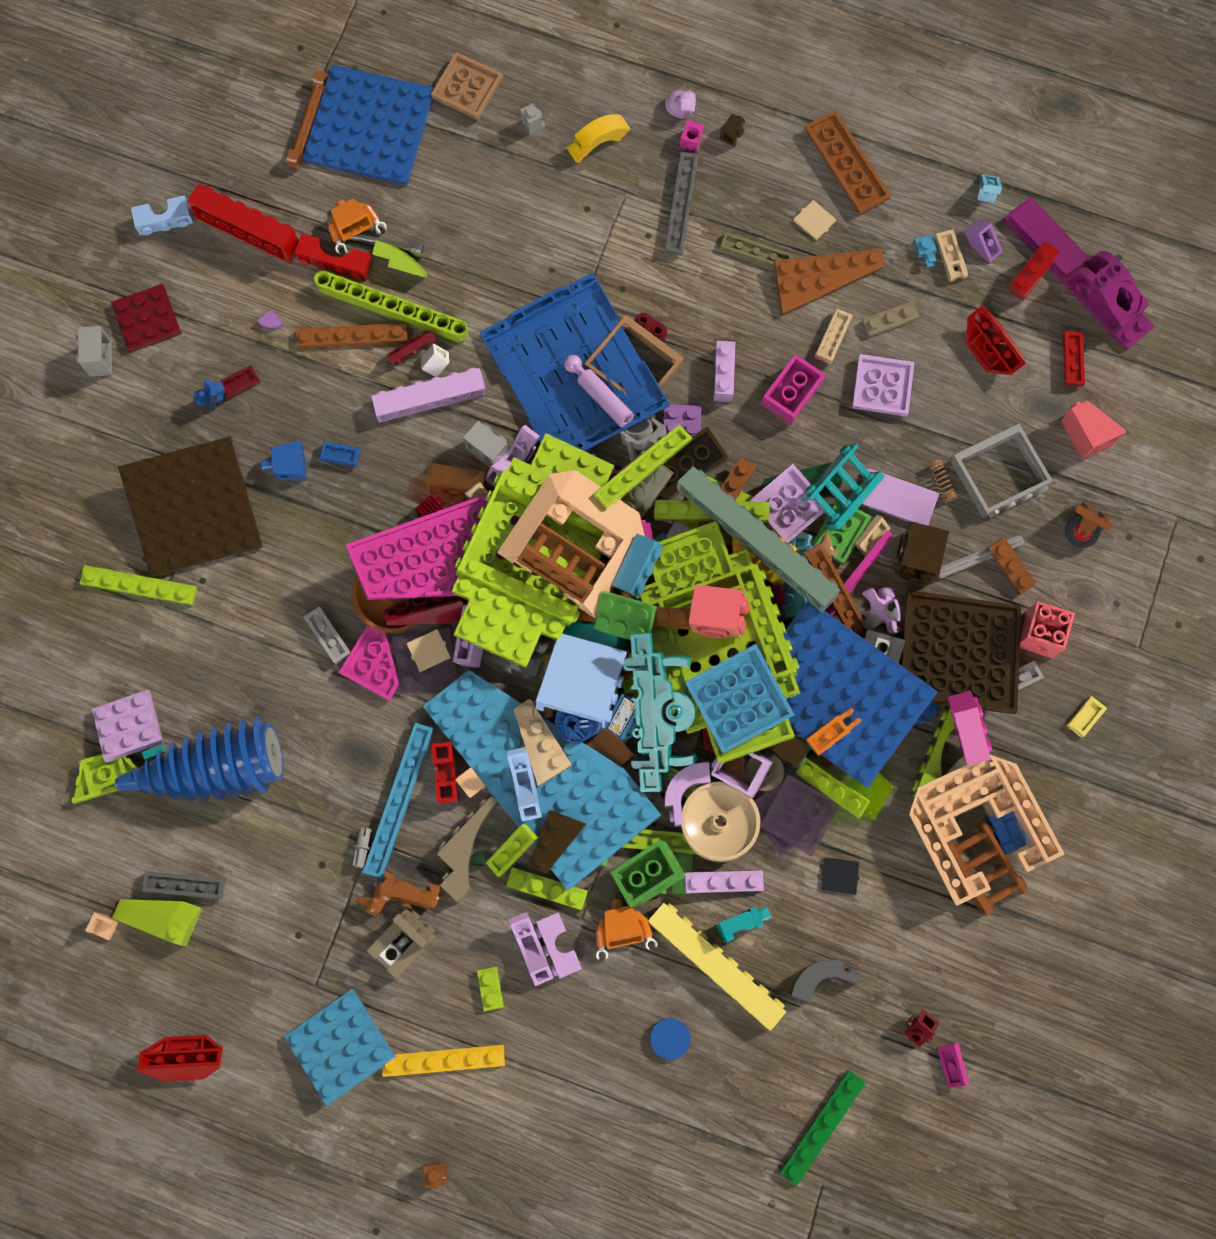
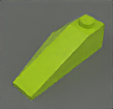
(164, 919)

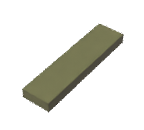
(752, 250)

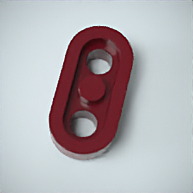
(652, 325)

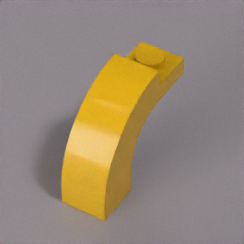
(598, 131)

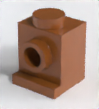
(435, 1174)

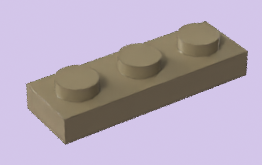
(890, 319)

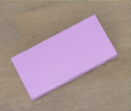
(902, 500)

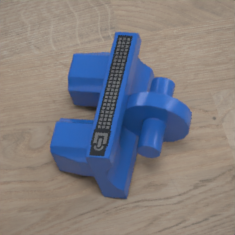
(209, 395)

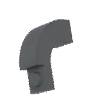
(808, 979)

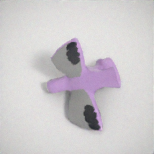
(883, 609)

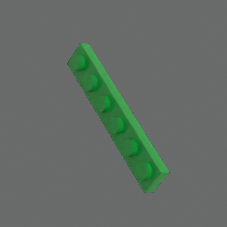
(822, 1127)

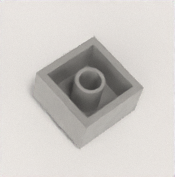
(94, 351)
(485, 444)

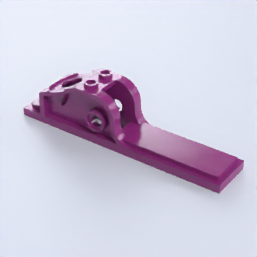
(1092, 279)

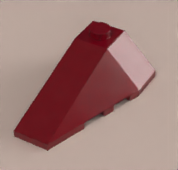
(424, 611)

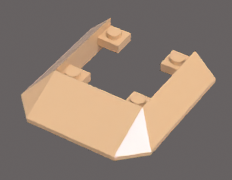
(575, 492)
(964, 789)

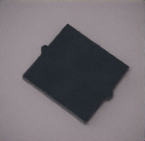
(840, 876)

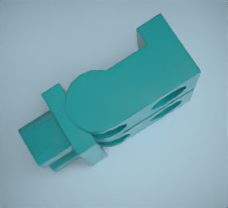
(748, 920)

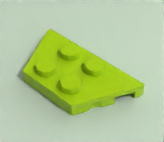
(98, 777)

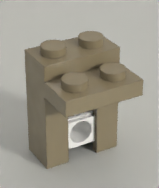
(420, 934)

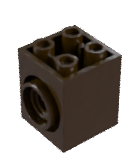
(921, 553)

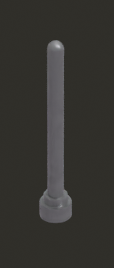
(416, 248)

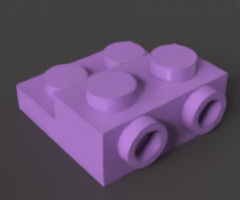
(686, 415)

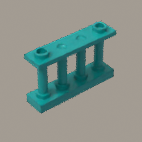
(859, 492)

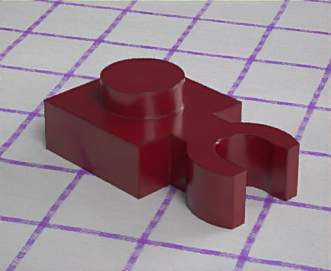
(778, 598)

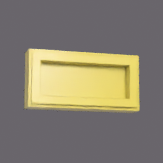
(1086, 716)

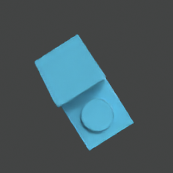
(989, 188)

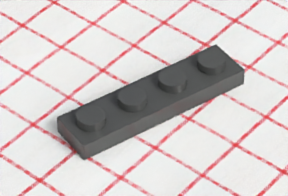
(183, 885)

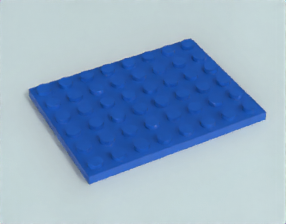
(846, 673)

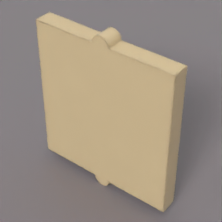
(814, 220)
(428, 650)

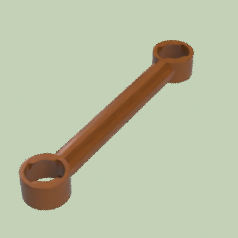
(295, 155)

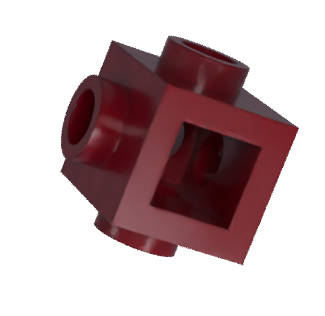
(921, 1028)

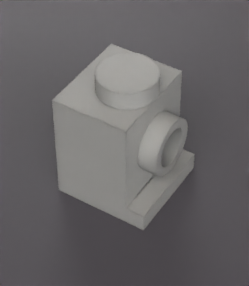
(532, 118)

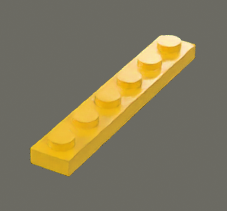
(445, 1060)

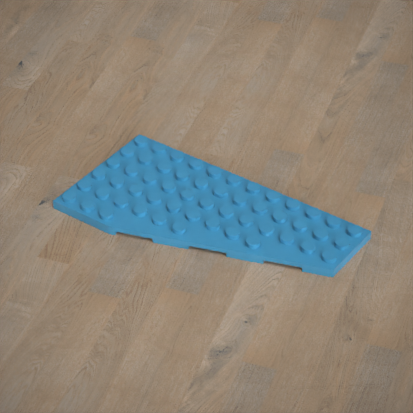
(592, 790)

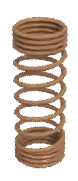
(936, 465)

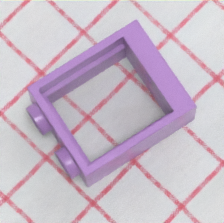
(738, 784)

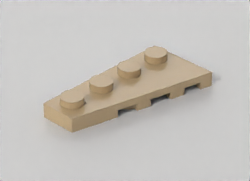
(542, 748)

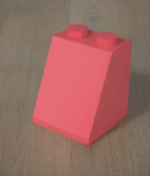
(1090, 429)

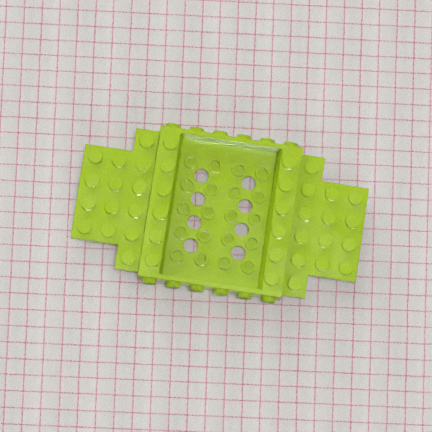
(703, 560)
(508, 603)

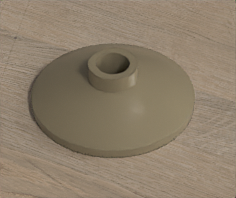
(774, 776)

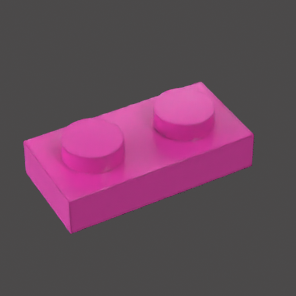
(953, 1065)

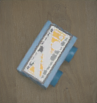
(623, 717)

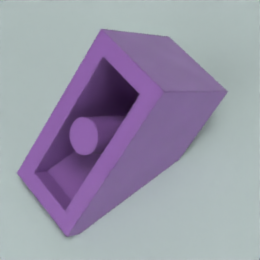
(983, 239)

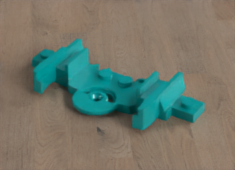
(654, 690)

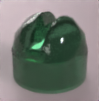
(478, 859)

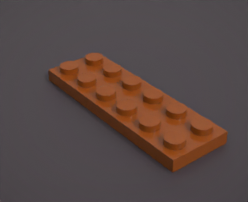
(847, 162)

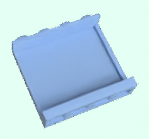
(582, 679)

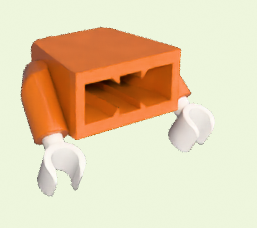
(351, 219)
(621, 928)

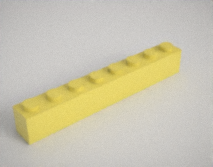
(716, 966)

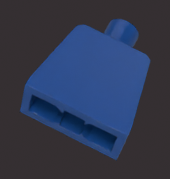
(287, 462)

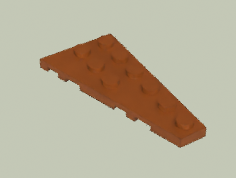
(816, 276)

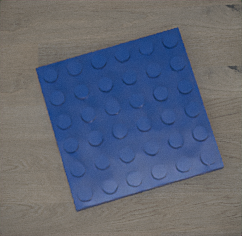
(369, 125)

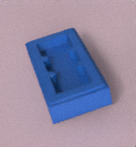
(340, 454)

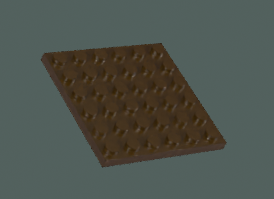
(190, 506)
(964, 648)

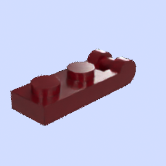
(411, 346)

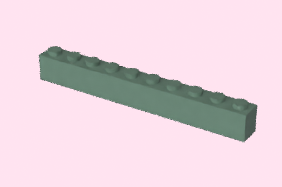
(758, 539)

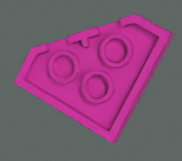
(372, 664)

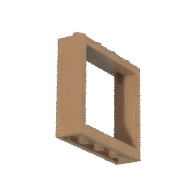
(647, 339)

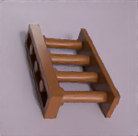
(554, 572)
(1018, 883)

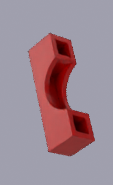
(354, 264)

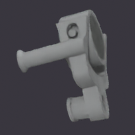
(642, 436)

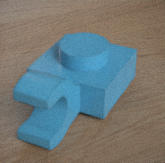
(926, 248)

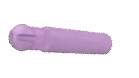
(599, 391)

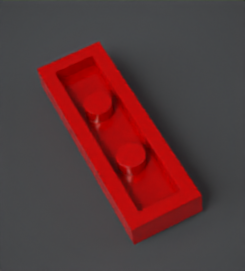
(1073, 359)

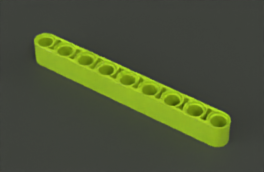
(385, 300)

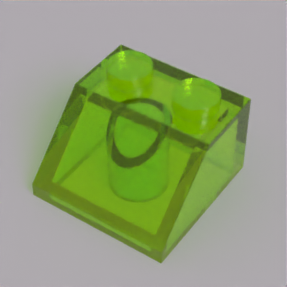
(876, 792)

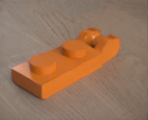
(831, 733)

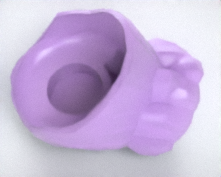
(681, 103)

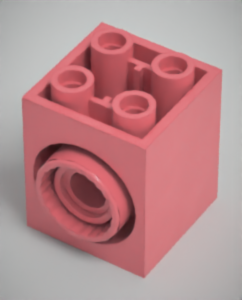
(718, 612)
(1045, 629)

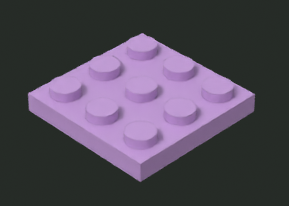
(883, 385)
(787, 510)
(127, 726)

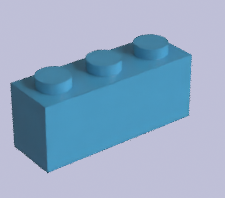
(637, 566)

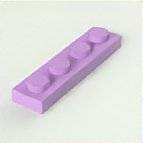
(723, 882)

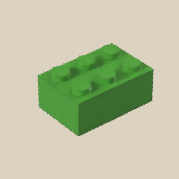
(648, 874)

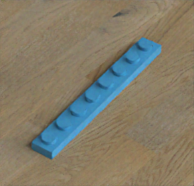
(398, 801)

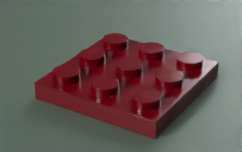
(146, 318)

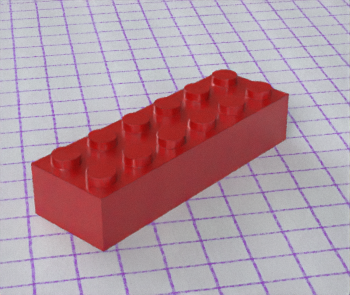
(243, 223)

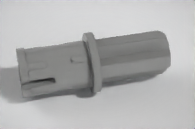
(361, 848)

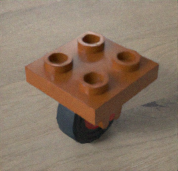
(1084, 529)

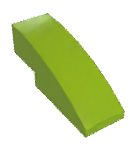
(398, 259)

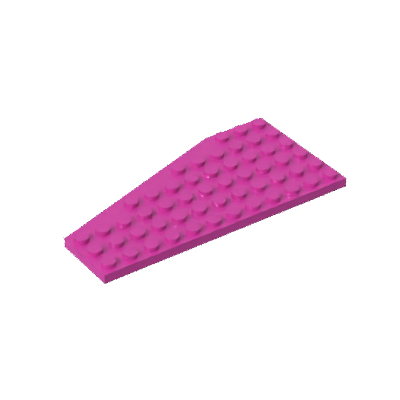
(417, 555)

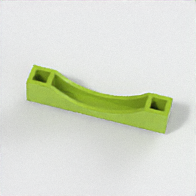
(931, 768)

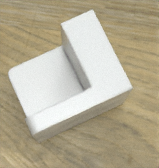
(435, 360)

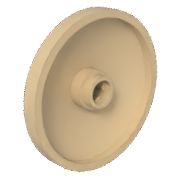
(720, 822)

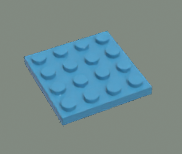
(739, 698)
(340, 1047)

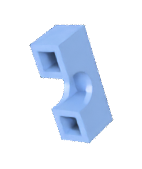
(177, 215)

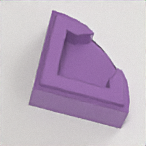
(270, 320)

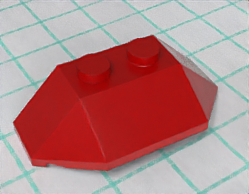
(992, 344)
(181, 1058)

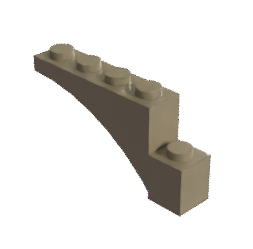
(459, 849)

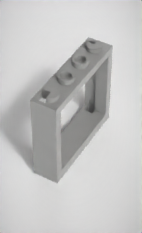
(1016, 433)

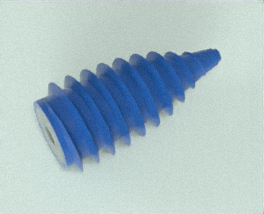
(213, 765)

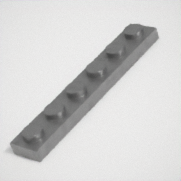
(681, 203)

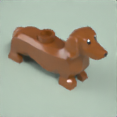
(400, 892)

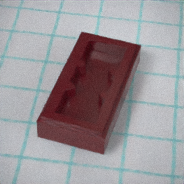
(240, 381)

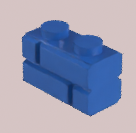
(1007, 832)

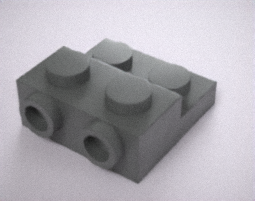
(533, 666)

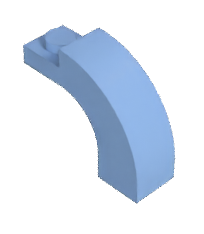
(524, 784)

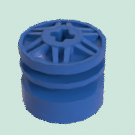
(576, 728)

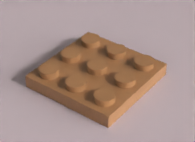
(467, 85)

